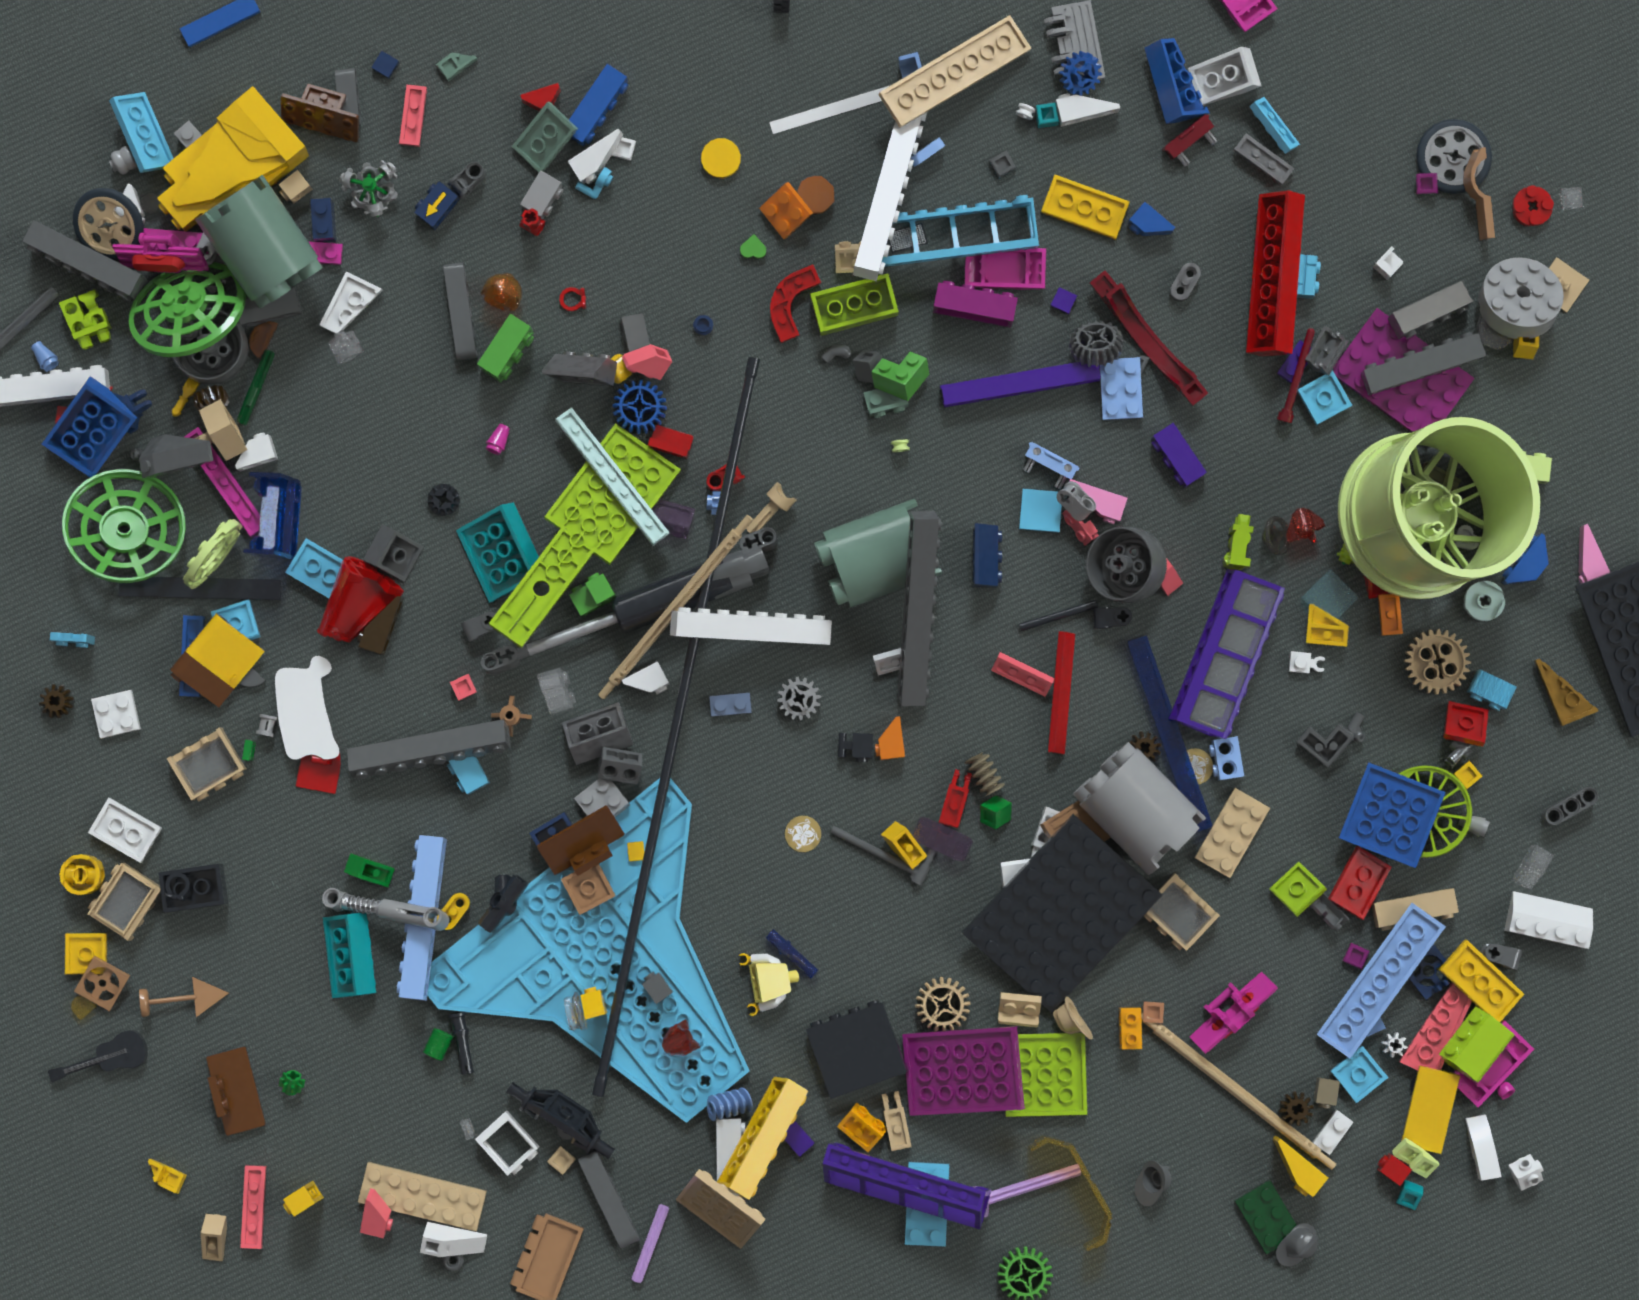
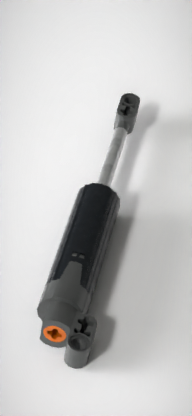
(648, 602)

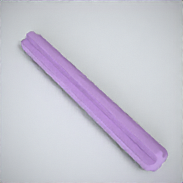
(1034, 1183)

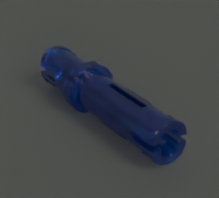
(788, 950)

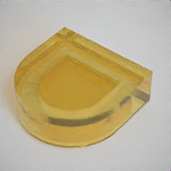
(82, 1007)

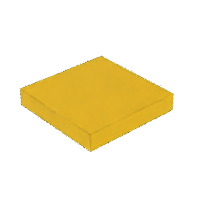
(81, 949)

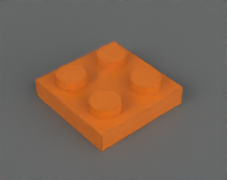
(786, 210)

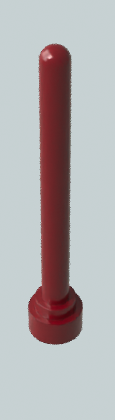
(1286, 413)

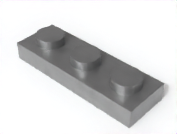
(1263, 159)

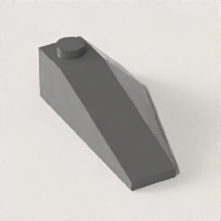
(173, 454)

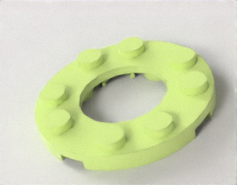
(222, 543)

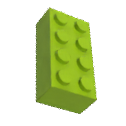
(854, 304)

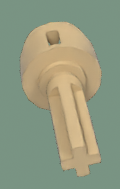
(777, 501)

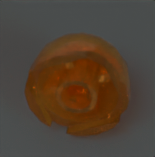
(502, 291)

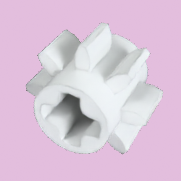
(1397, 1049)

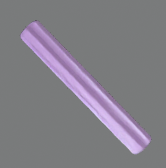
(650, 1243)

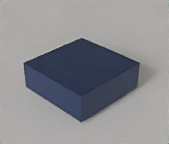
(385, 64)

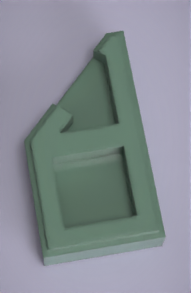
(455, 64)

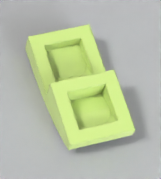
(1416, 1157)

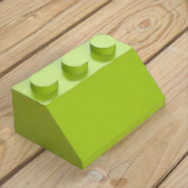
(1476, 1044)

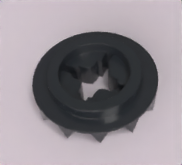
(446, 508)

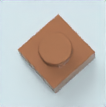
(1154, 1011)

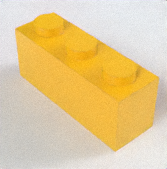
(302, 1199)

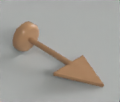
(204, 996)

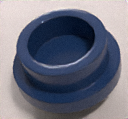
(703, 325)

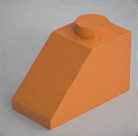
(890, 743)

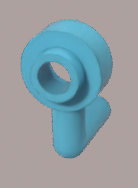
(603, 179)

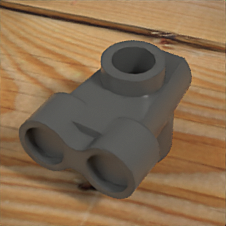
(1459, 750)

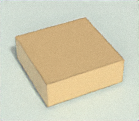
(561, 1160)

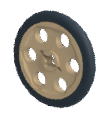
(111, 198)

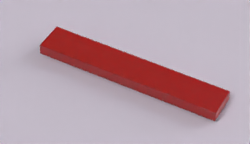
(1061, 692)

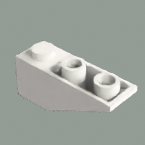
(450, 1241)

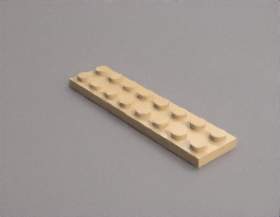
(954, 71)

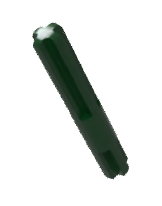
(255, 387)

